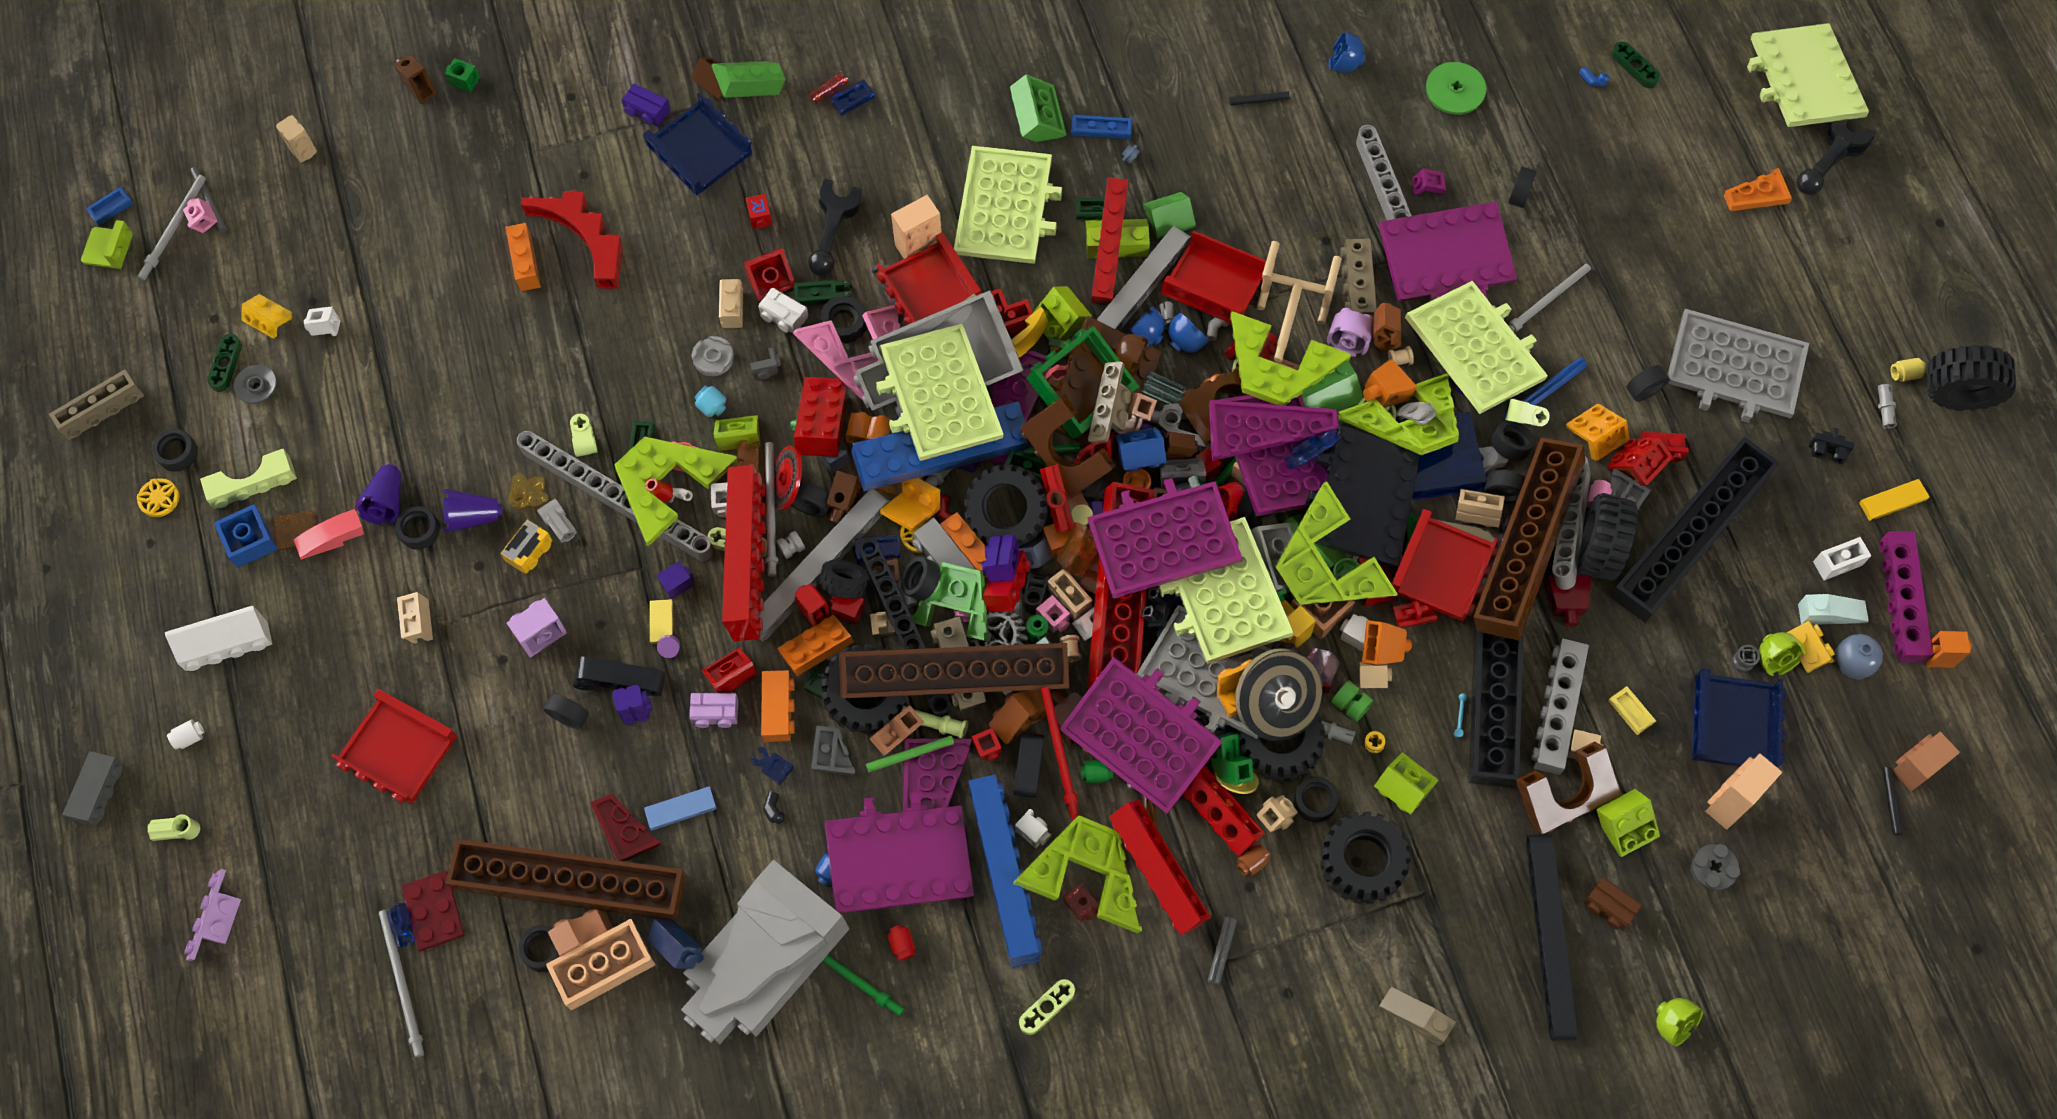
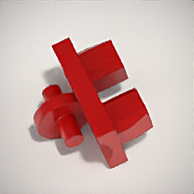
(1413, 614)

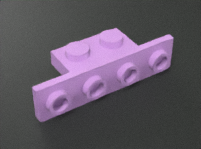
(216, 918)

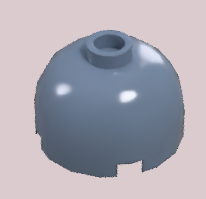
(1858, 656)

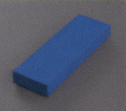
(1101, 126)

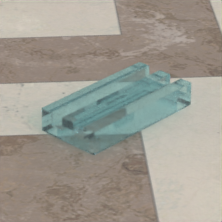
(1162, 392)

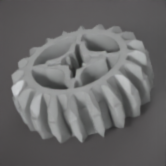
(1010, 620)

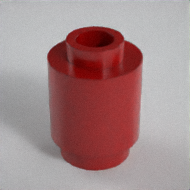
(901, 942)

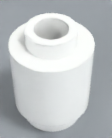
(185, 734)

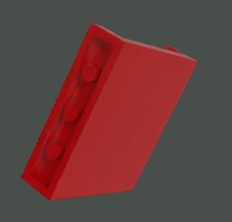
(1215, 277)
(928, 281)
(1444, 567)
(396, 748)

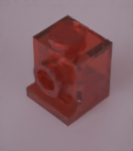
(1081, 912)

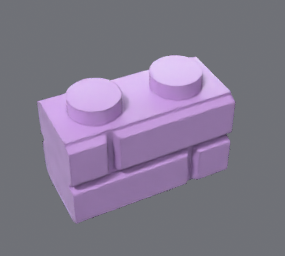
(714, 709)

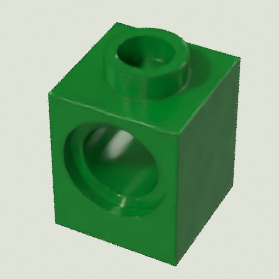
(462, 75)

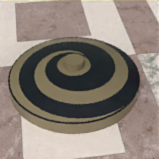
(1279, 694)

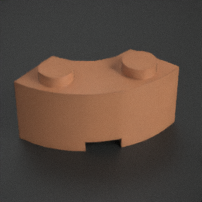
(575, 932)

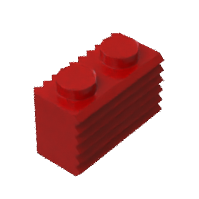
(811, 604)

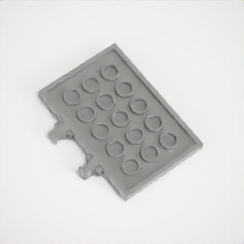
(1737, 365)
(1190, 675)

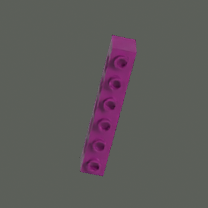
(1905, 545)

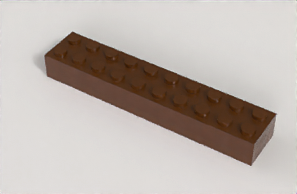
(1529, 539)
(953, 670)
(566, 879)

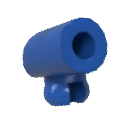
(1594, 80)

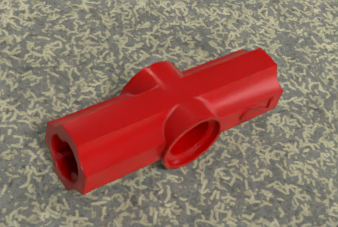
(1054, 483)

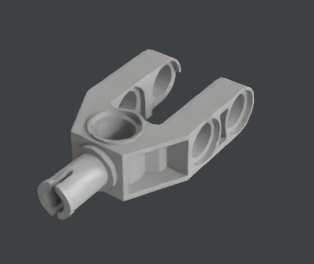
(1175, 413)

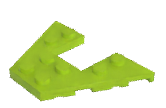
(1272, 380)
(1415, 437)
(655, 460)
(1306, 570)
(1096, 849)

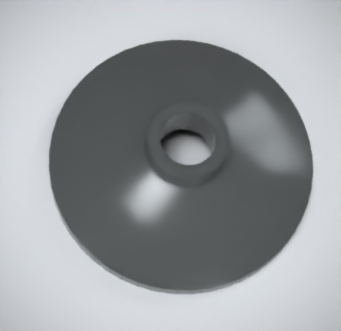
(250, 378)

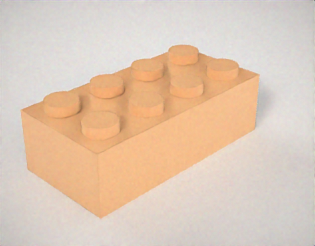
(1742, 790)
(600, 964)

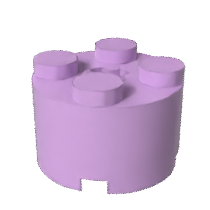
(1351, 332)

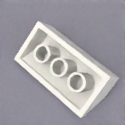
(219, 638)

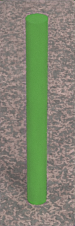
(911, 753)

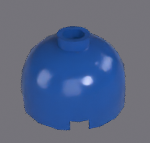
(1348, 53)
(1150, 326)
(1186, 335)

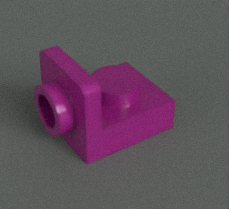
(1428, 181)

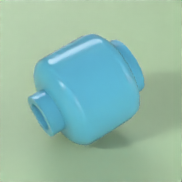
(710, 401)

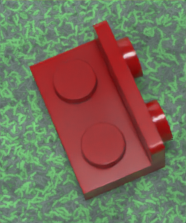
(1674, 443)

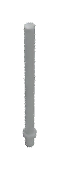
(771, 559)
(415, 1039)

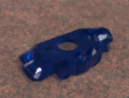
(1310, 448)

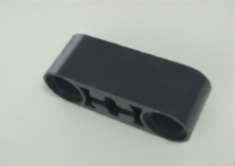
(1029, 765)

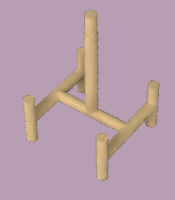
(1269, 277)

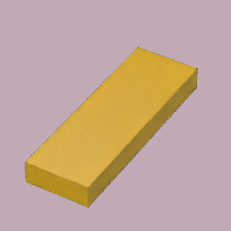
(1894, 500)

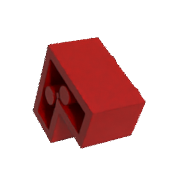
(1014, 314)

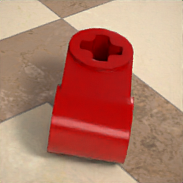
(1231, 497)

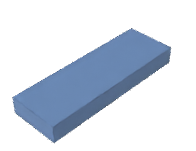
(680, 808)

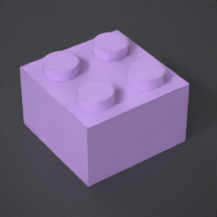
(536, 627)

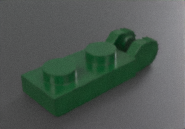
(820, 291)

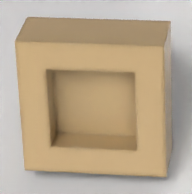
(881, 625)

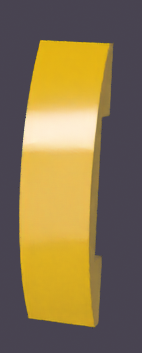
(1029, 336)

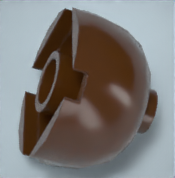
(1131, 351)

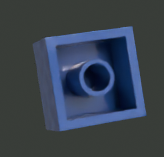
(1140, 449)
(245, 535)

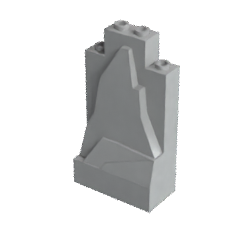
(984, 330)
(761, 955)

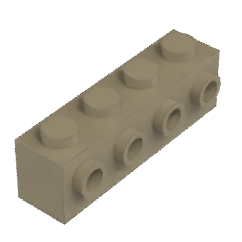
(1359, 276)
(96, 405)
(951, 634)

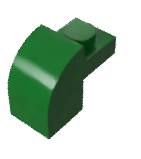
(1229, 764)

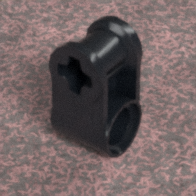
(1035, 588)

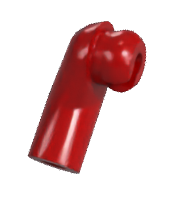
(943, 513)

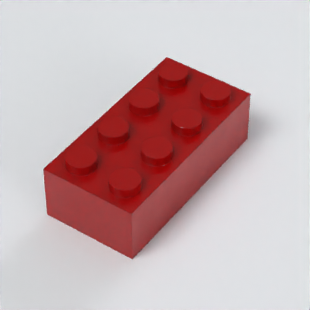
(821, 417)

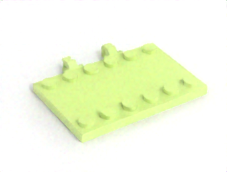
(1807, 75)
(1005, 205)
(1477, 346)
(939, 392)
(1232, 605)

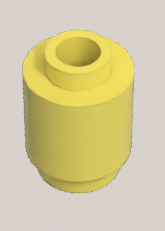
(1908, 369)

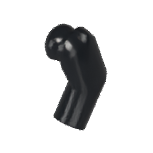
(770, 809)

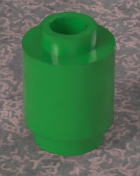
(1036, 628)
(1095, 772)

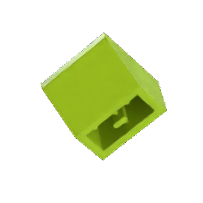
(1063, 313)
(1629, 822)

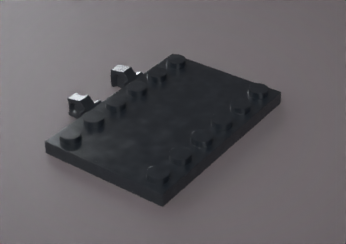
(1375, 489)

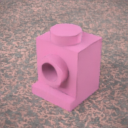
(197, 211)
(1051, 608)

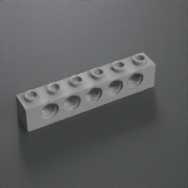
(1575, 654)

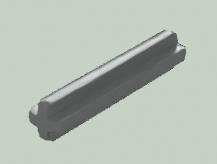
(1222, 951)

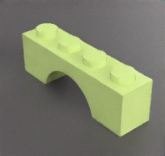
(274, 471)

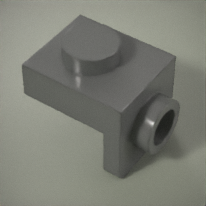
(766, 368)
(1095, 491)

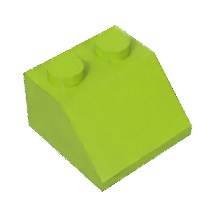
(1405, 783)

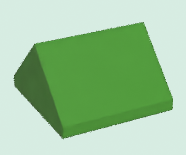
(1170, 212)

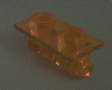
(748, 453)

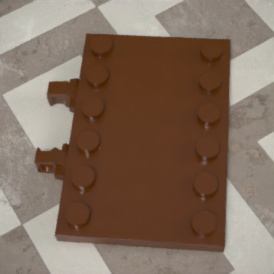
(1085, 372)

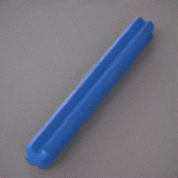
(1555, 382)

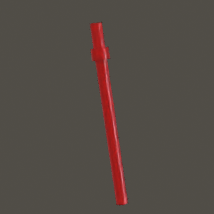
(1070, 796)

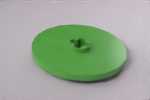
(1441, 88)

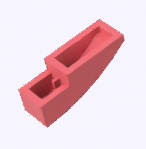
(329, 534)

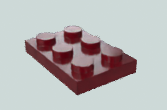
(432, 911)

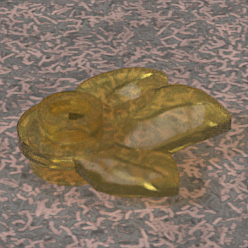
(529, 489)

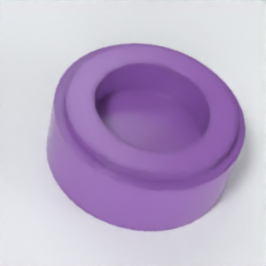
(668, 646)

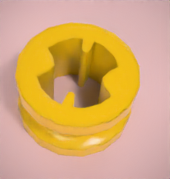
(1381, 739)

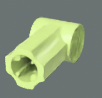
(173, 828)

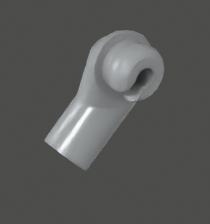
(1213, 327)

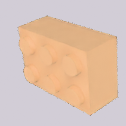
(916, 226)

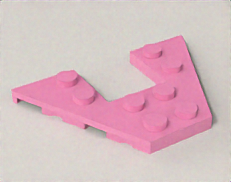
(827, 346)

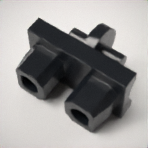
(1831, 443)
(1159, 610)

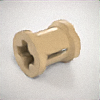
(1401, 356)
(1072, 644)

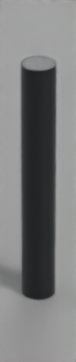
(1259, 98)
(1892, 801)

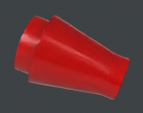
(660, 489)

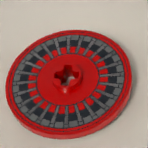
(787, 477)

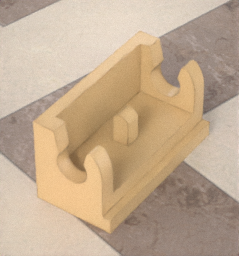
(414, 617)

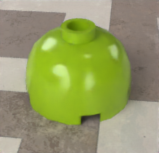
(1780, 653)
(1676, 1019)

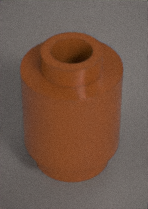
(1253, 860)

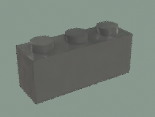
(93, 789)

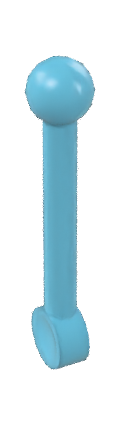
(1459, 732)

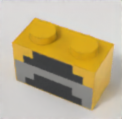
(527, 547)

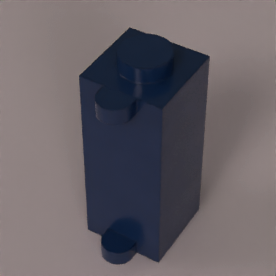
(674, 944)

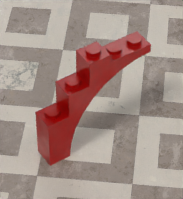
(590, 227)

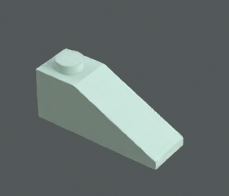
(1832, 610)

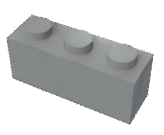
(938, 545)

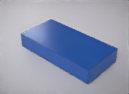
(109, 206)

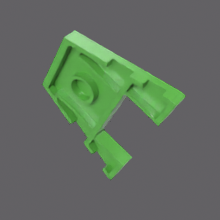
(959, 590)

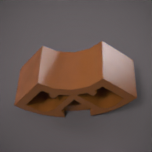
(1387, 327)

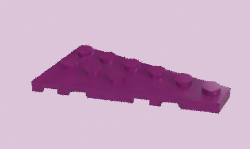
(934, 773)

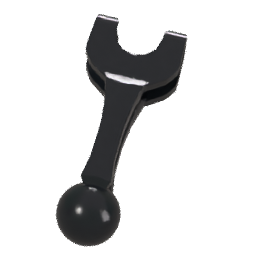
(1842, 144)
(837, 209)

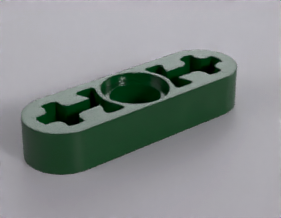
(1633, 56)
(227, 371)

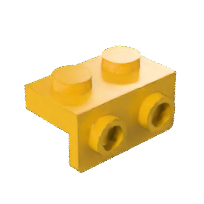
(264, 315)
(1817, 651)

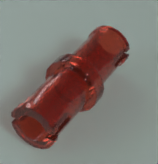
(828, 88)

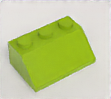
(1133, 238)

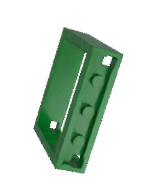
(1103, 354)

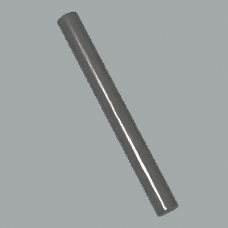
(208, 198)

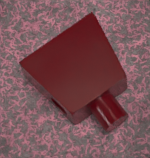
(1569, 602)

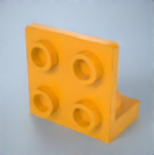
(1601, 429)
(914, 504)
(1227, 687)

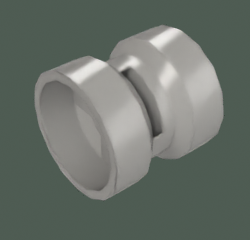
(790, 545)

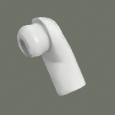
(681, 494)

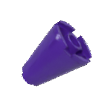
(381, 497)
(469, 510)

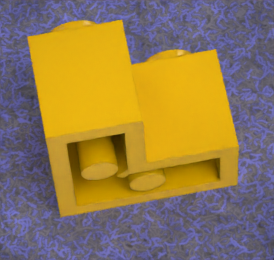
(1300, 622)

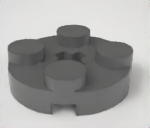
(1720, 855)

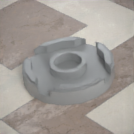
(713, 356)

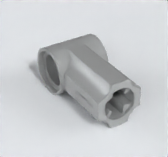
(555, 517)

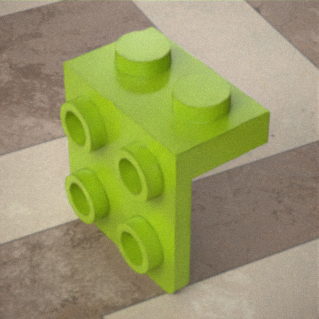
(107, 246)

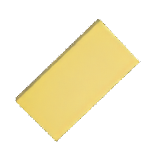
(660, 619)
(1632, 710)

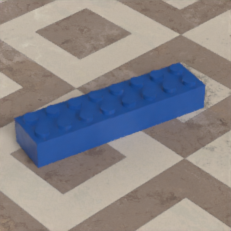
(895, 459)
(1003, 864)

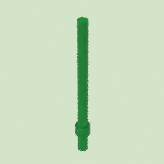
(882, 998)

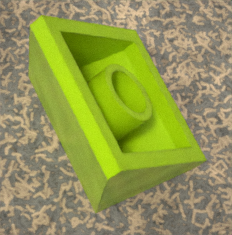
(731, 431)

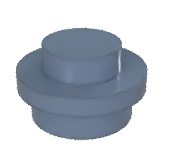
(1130, 153)

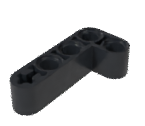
(616, 675)

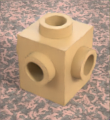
(1277, 813)

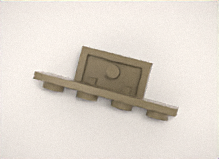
(1111, 404)

